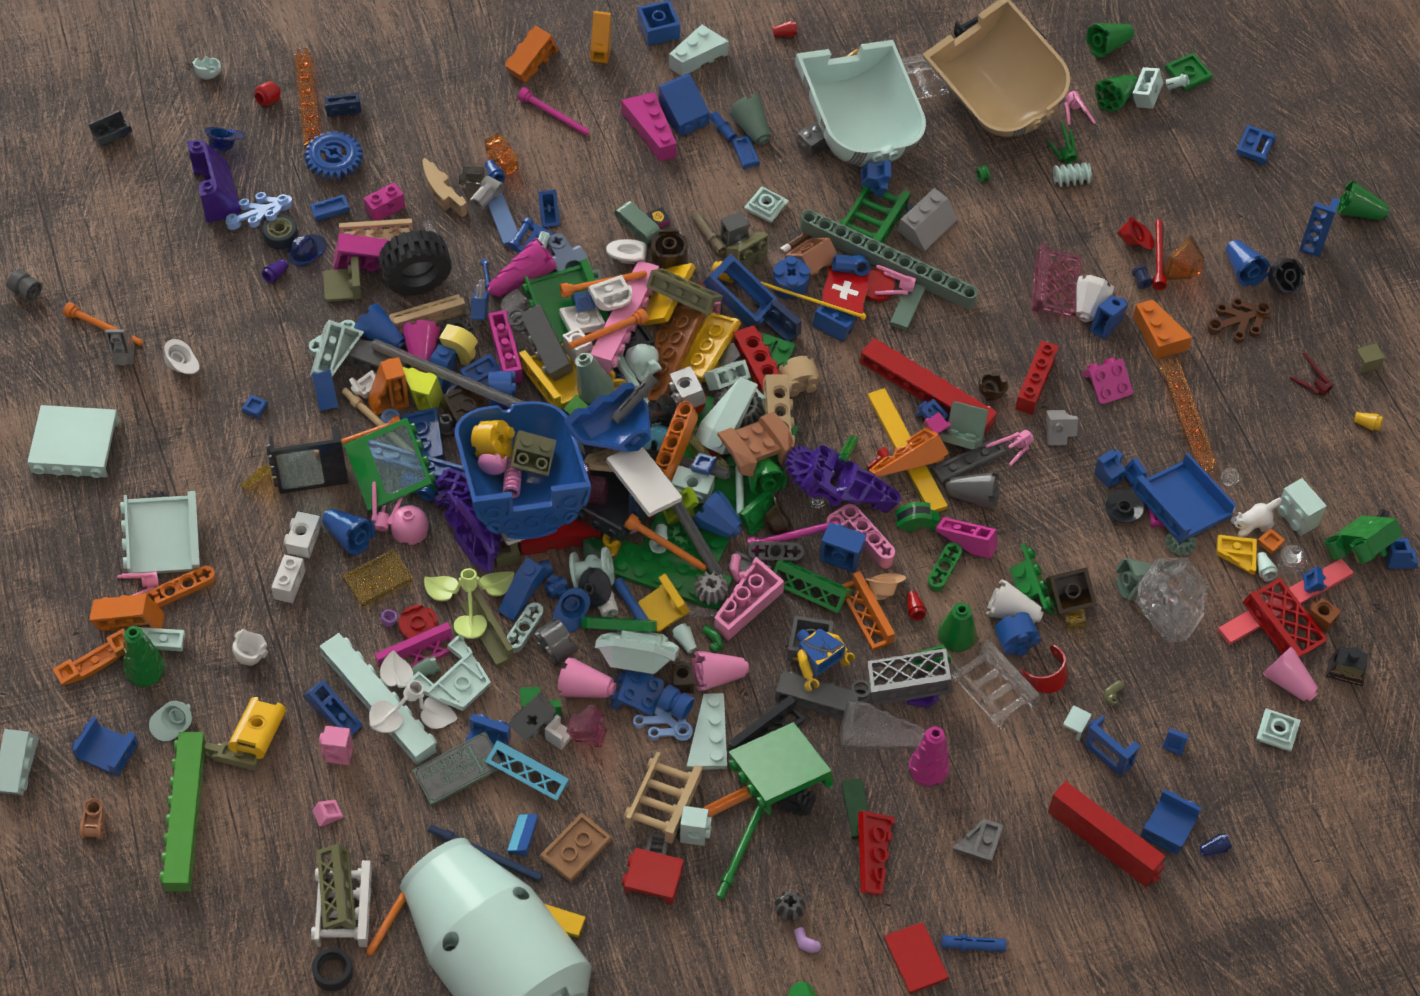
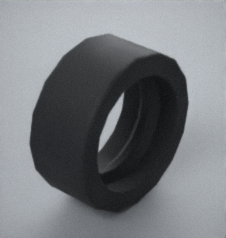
(327, 954)

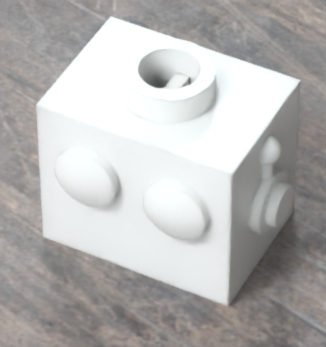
(573, 353)

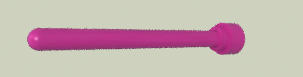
(526, 96)
(793, 534)

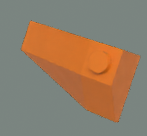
(921, 450)

